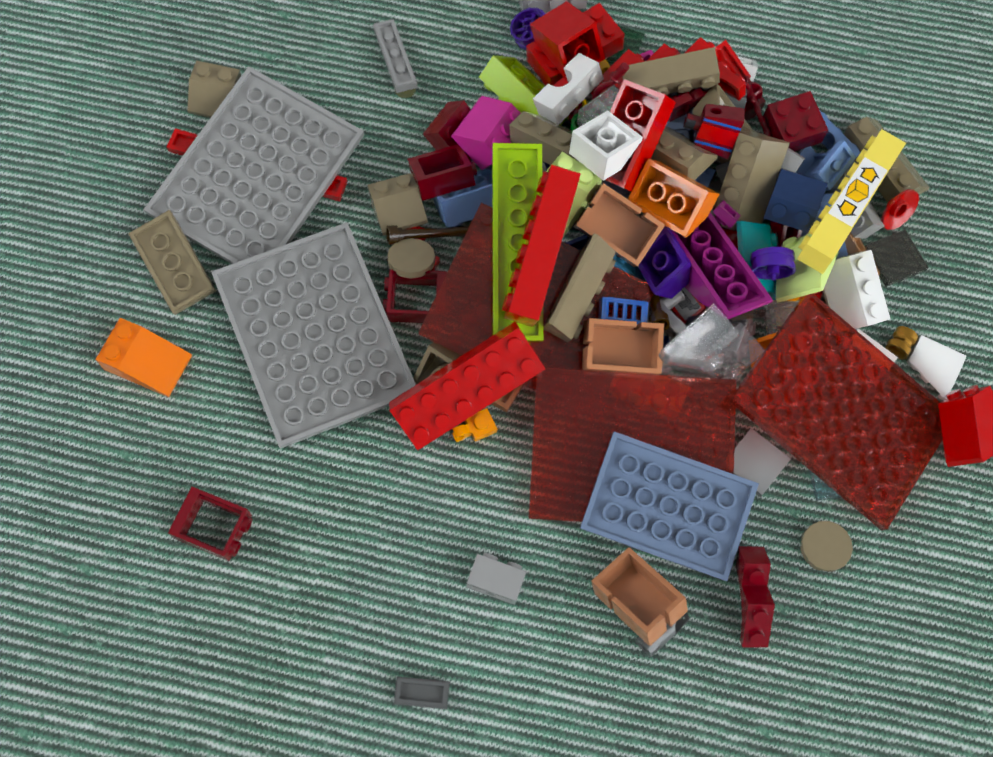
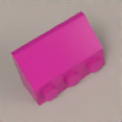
(483, 126)

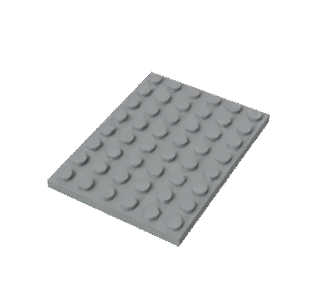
(255, 169)
(313, 334)

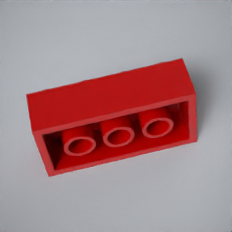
(610, 35)
(646, 114)

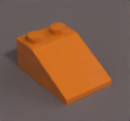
(143, 357)

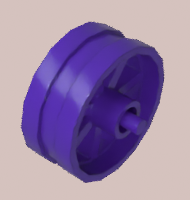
(523, 20)
(773, 263)

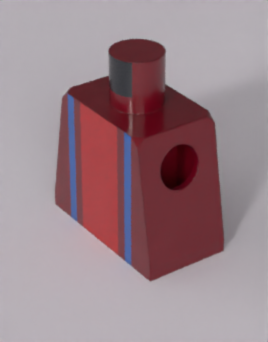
(716, 128)

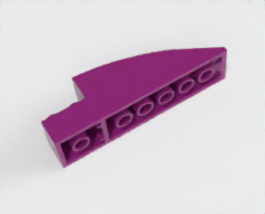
(720, 272)

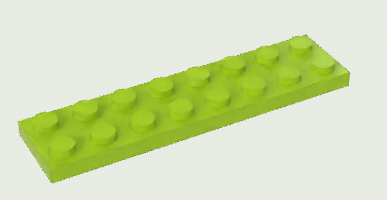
(514, 186)

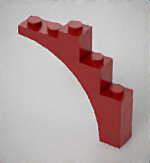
(729, 82)

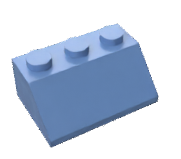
(463, 204)

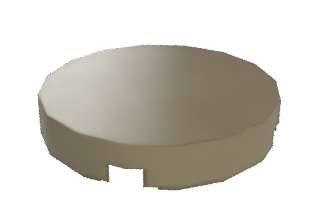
(411, 258)
(826, 546)

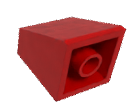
(565, 34)
(967, 425)

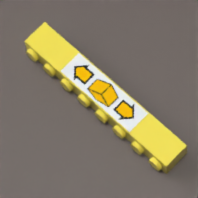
(849, 203)

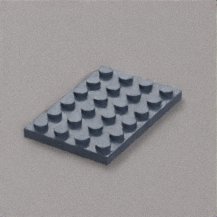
(669, 506)

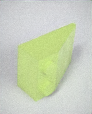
(585, 190)
(805, 279)

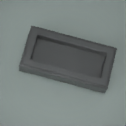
(421, 693)

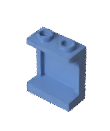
(827, 166)

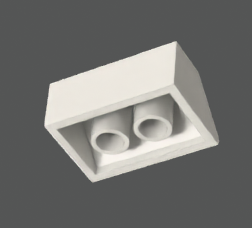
(856, 290)

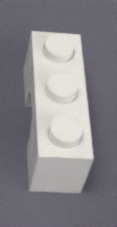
(558, 102)

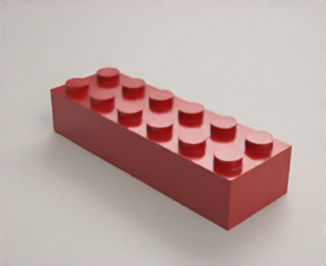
(542, 245)
(466, 386)

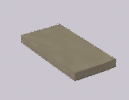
(172, 262)

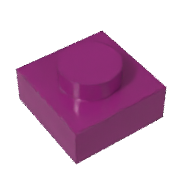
(726, 214)

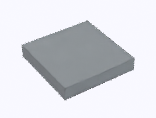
(758, 460)

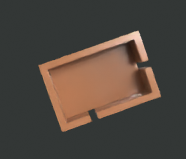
(618, 225)
(622, 350)
(639, 596)

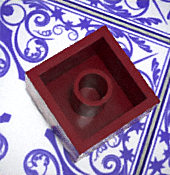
(796, 121)

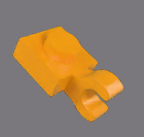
(477, 426)

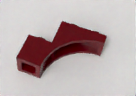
(756, 600)

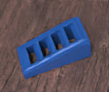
(604, 303)

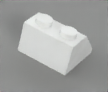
(604, 144)

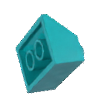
(753, 237)

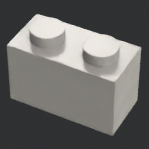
(496, 578)

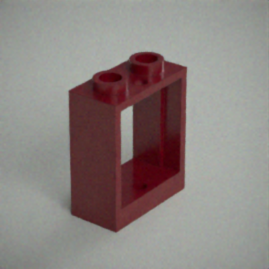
(442, 171)
(431, 278)
(189, 512)

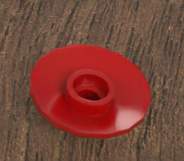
(900, 209)

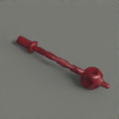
(615, 77)
(754, 93)

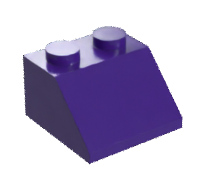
(666, 265)

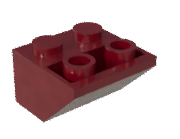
(445, 124)

